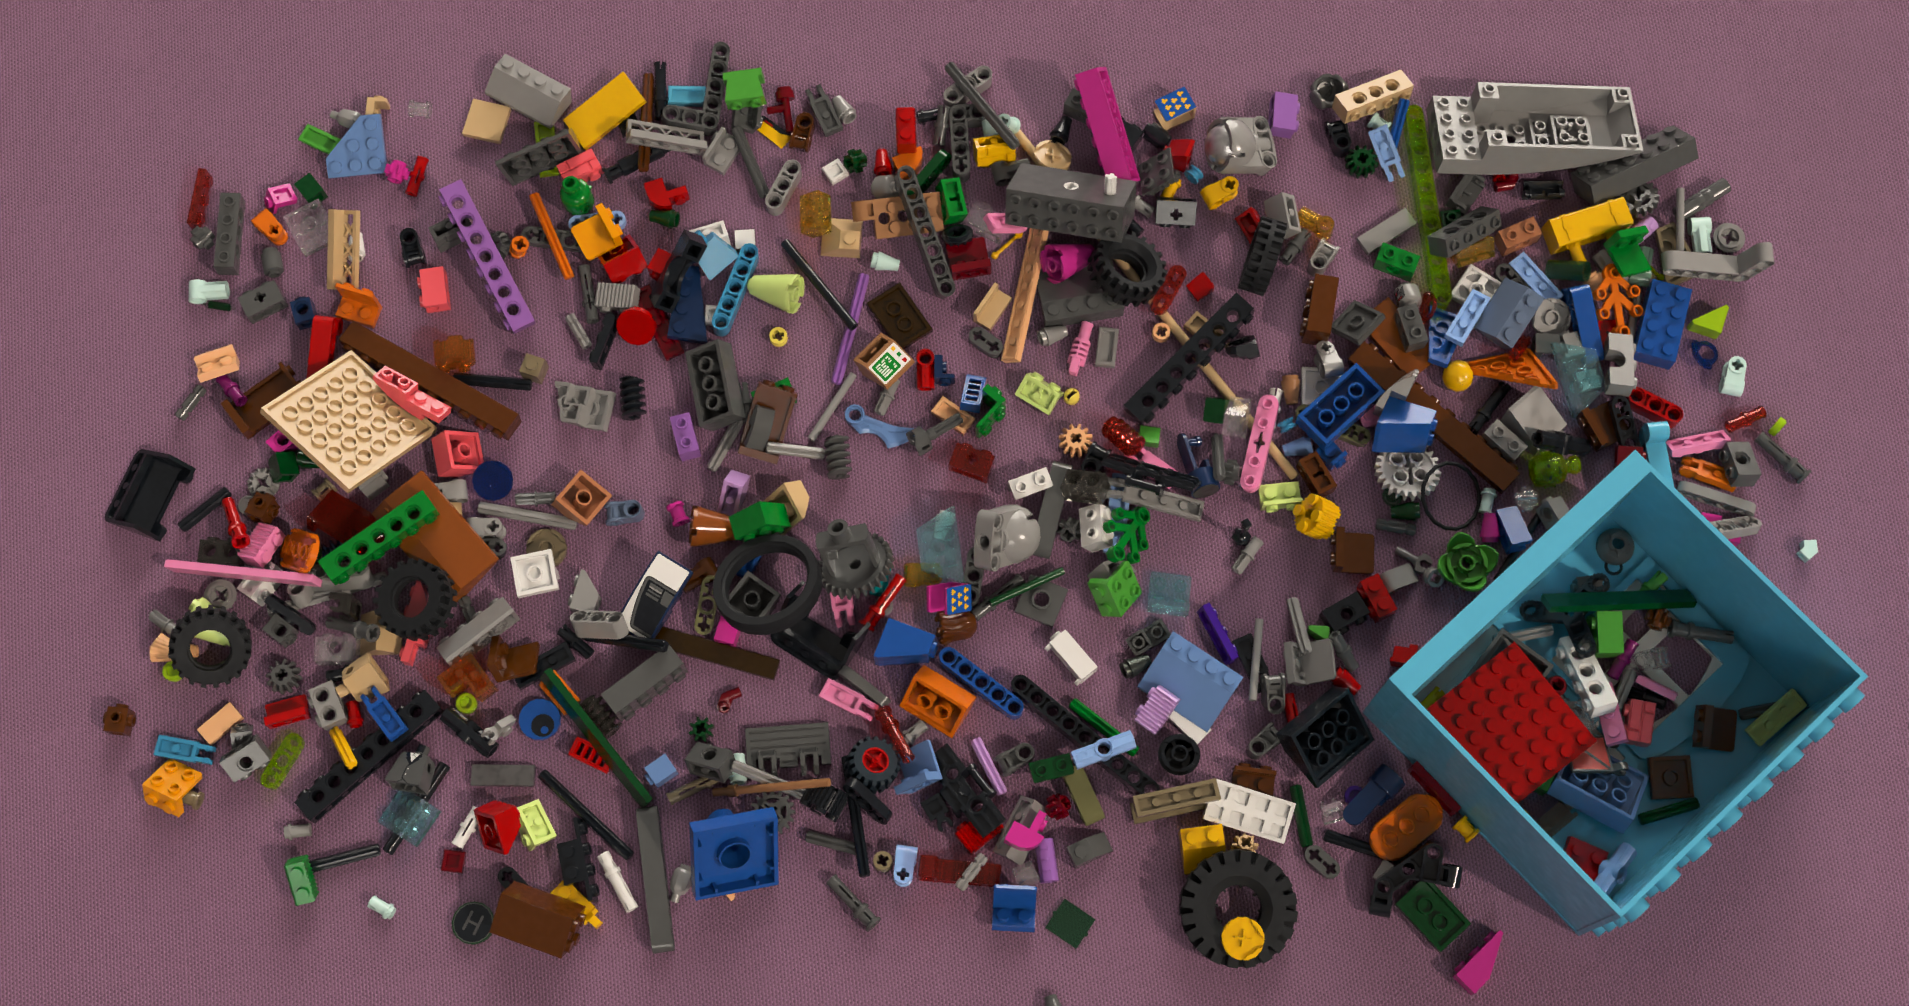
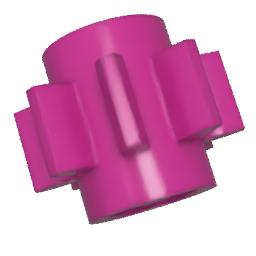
(396, 172)

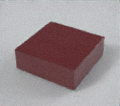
(453, 861)

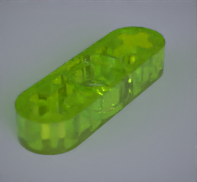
(291, 760)

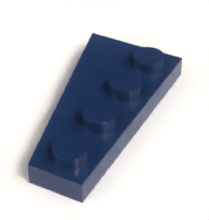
(688, 318)

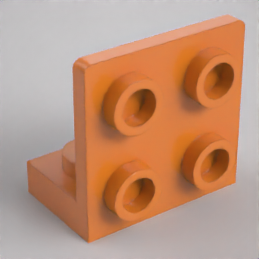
(358, 305)

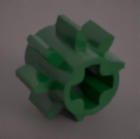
(855, 161)
(699, 724)

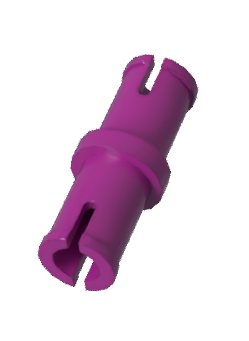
(232, 390)
(1622, 660)

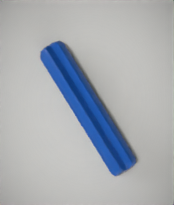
(1399, 119)

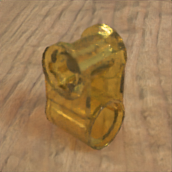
(916, 577)

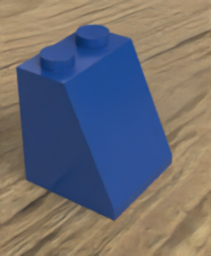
(1404, 428)
(904, 645)

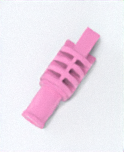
(1080, 348)

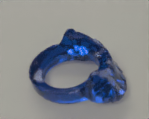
(1705, 363)

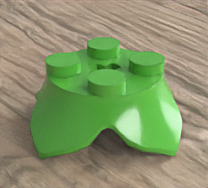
(1480, 557)

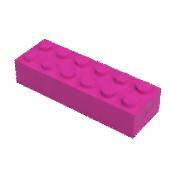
(1106, 123)

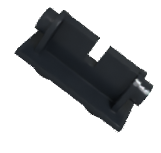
(1543, 190)

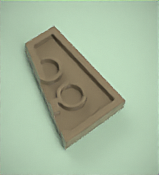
(1666, 241)

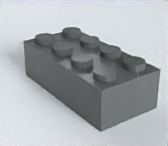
(715, 385)
(645, 683)

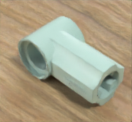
(1700, 231)
(201, 291)

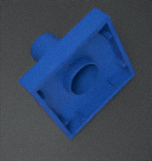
(733, 852)

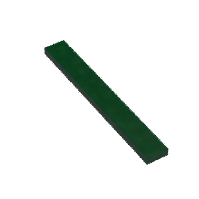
(1618, 600)
(596, 738)

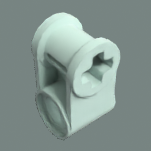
(1012, 123)
(1732, 380)

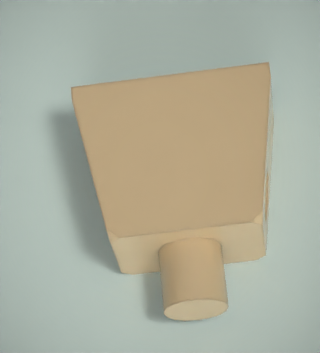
(361, 677)

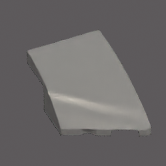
(1398, 390)
(585, 406)

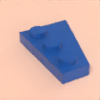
(1440, 349)

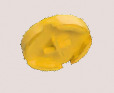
(1242, 938)

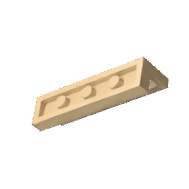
(339, 249)

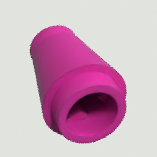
(1489, 528)

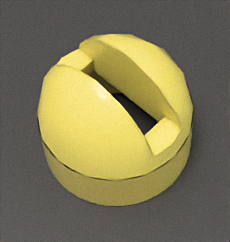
(1074, 398)

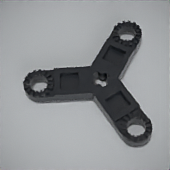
(1575, 625)

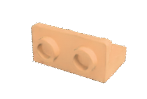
(216, 363)

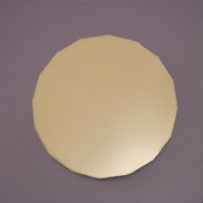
(1052, 155)

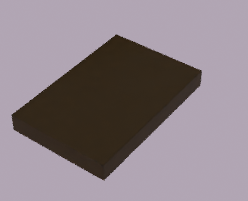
(899, 316)

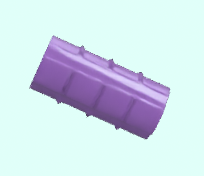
(1047, 861)

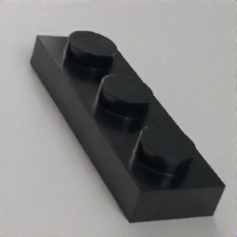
(554, 658)

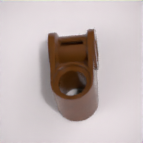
(802, 136)

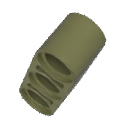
(1084, 797)

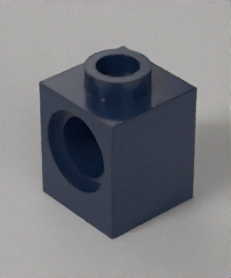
(305, 320)

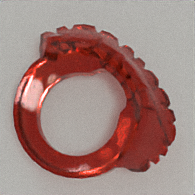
(1427, 298)

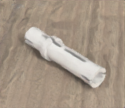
(613, 873)

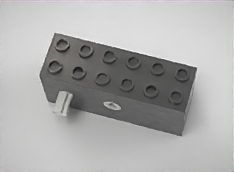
(1070, 202)

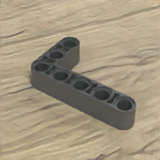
(711, 97)

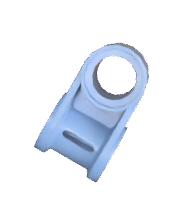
(904, 862)

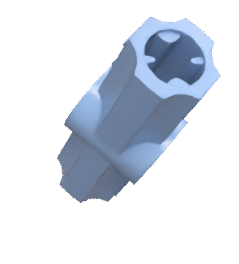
(1117, 745)
(1615, 869)

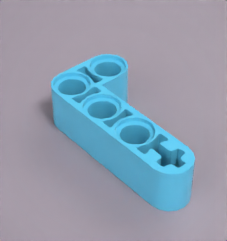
(1653, 440)

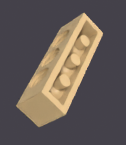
(1372, 96)

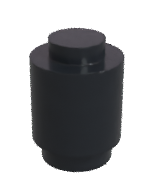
(1156, 135)

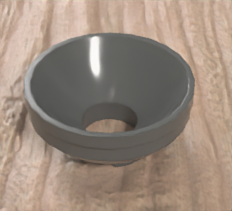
(1609, 553)

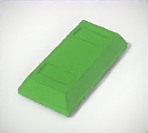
(318, 139)

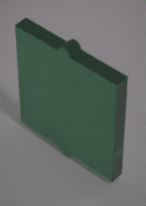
(1070, 923)

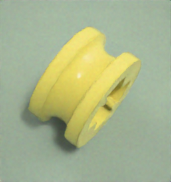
(781, 331)

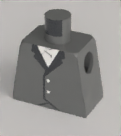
(412, 771)

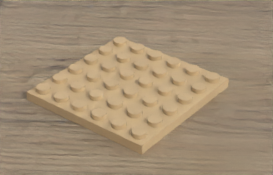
(346, 422)

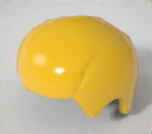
(1457, 375)

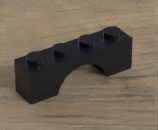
(668, 286)

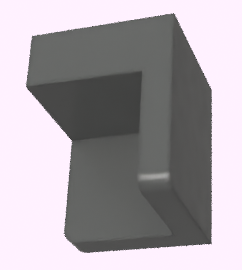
(1541, 343)

